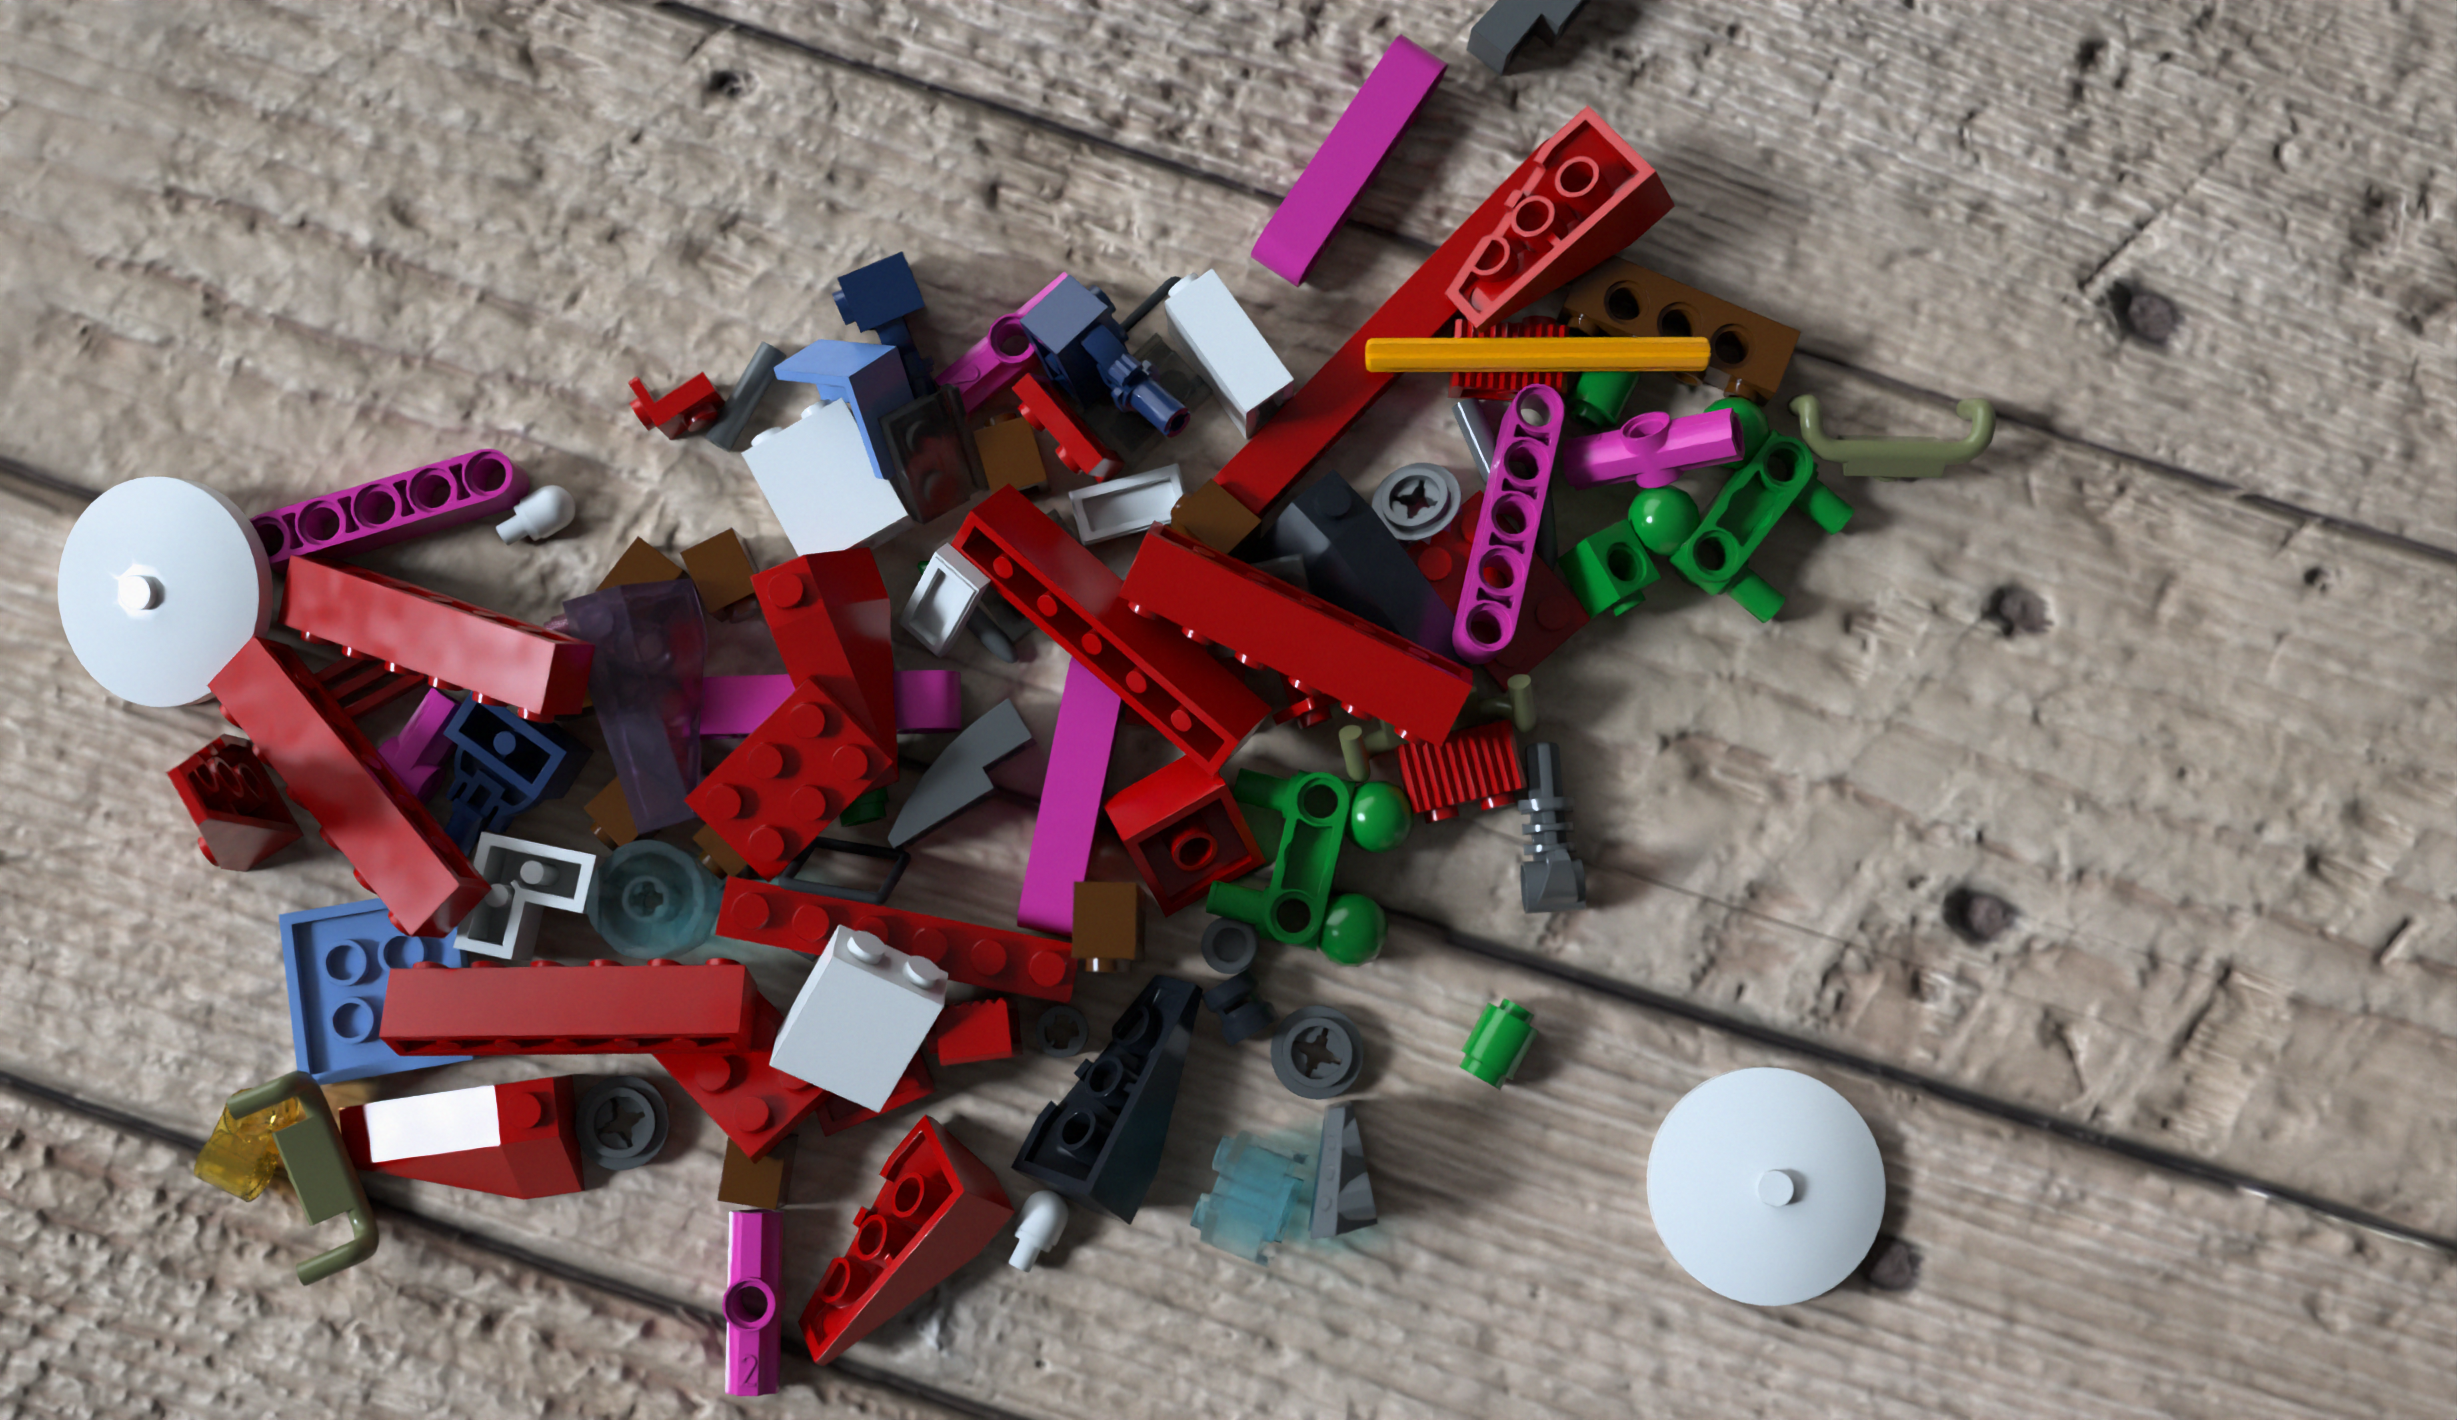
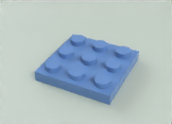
(338, 986)

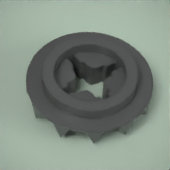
(1405, 488)
(1342, 1041)
(599, 1109)

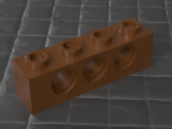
(1656, 299)
(1109, 925)

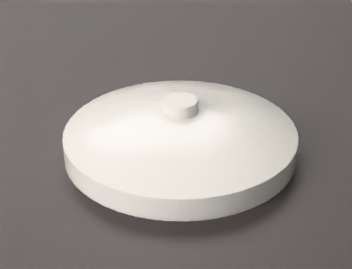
(163, 589)
(1766, 1186)

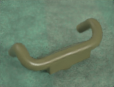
(1895, 456)
(1518, 708)
(317, 1169)

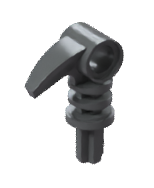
(1552, 879)

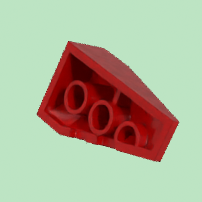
(1571, 214)
(836, 624)
(233, 804)
(482, 1139)
(921, 1228)

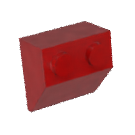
(1183, 832)

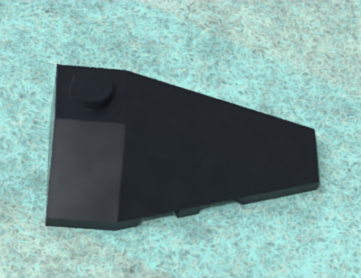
(1359, 564)
(1113, 1124)

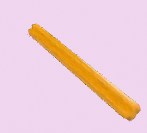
(1537, 354)

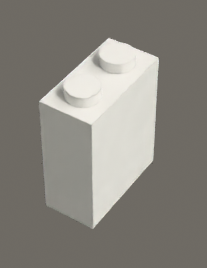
(1227, 351)
(825, 484)
(859, 1018)

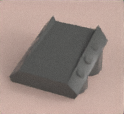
(1341, 1186)

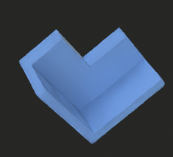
(864, 376)

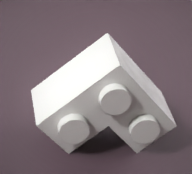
(522, 882)

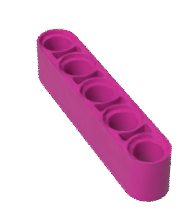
(1349, 160)
(1519, 499)
(413, 514)
(738, 704)
(1070, 801)

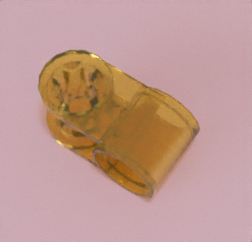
(243, 1151)

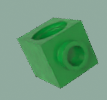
(1609, 570)

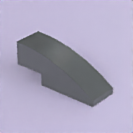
(1512, 25)
(961, 774)

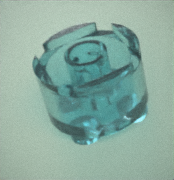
(640, 870)
(1250, 1197)

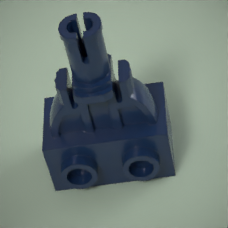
(879, 299)
(1088, 356)
(505, 768)

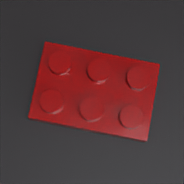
(1547, 608)
(790, 778)
(744, 1093)

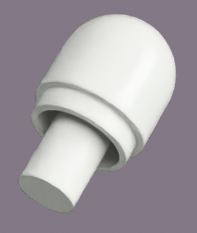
(539, 515)
(1038, 1227)

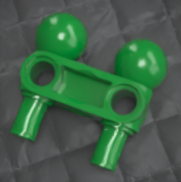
(1738, 514)
(1348, 926)

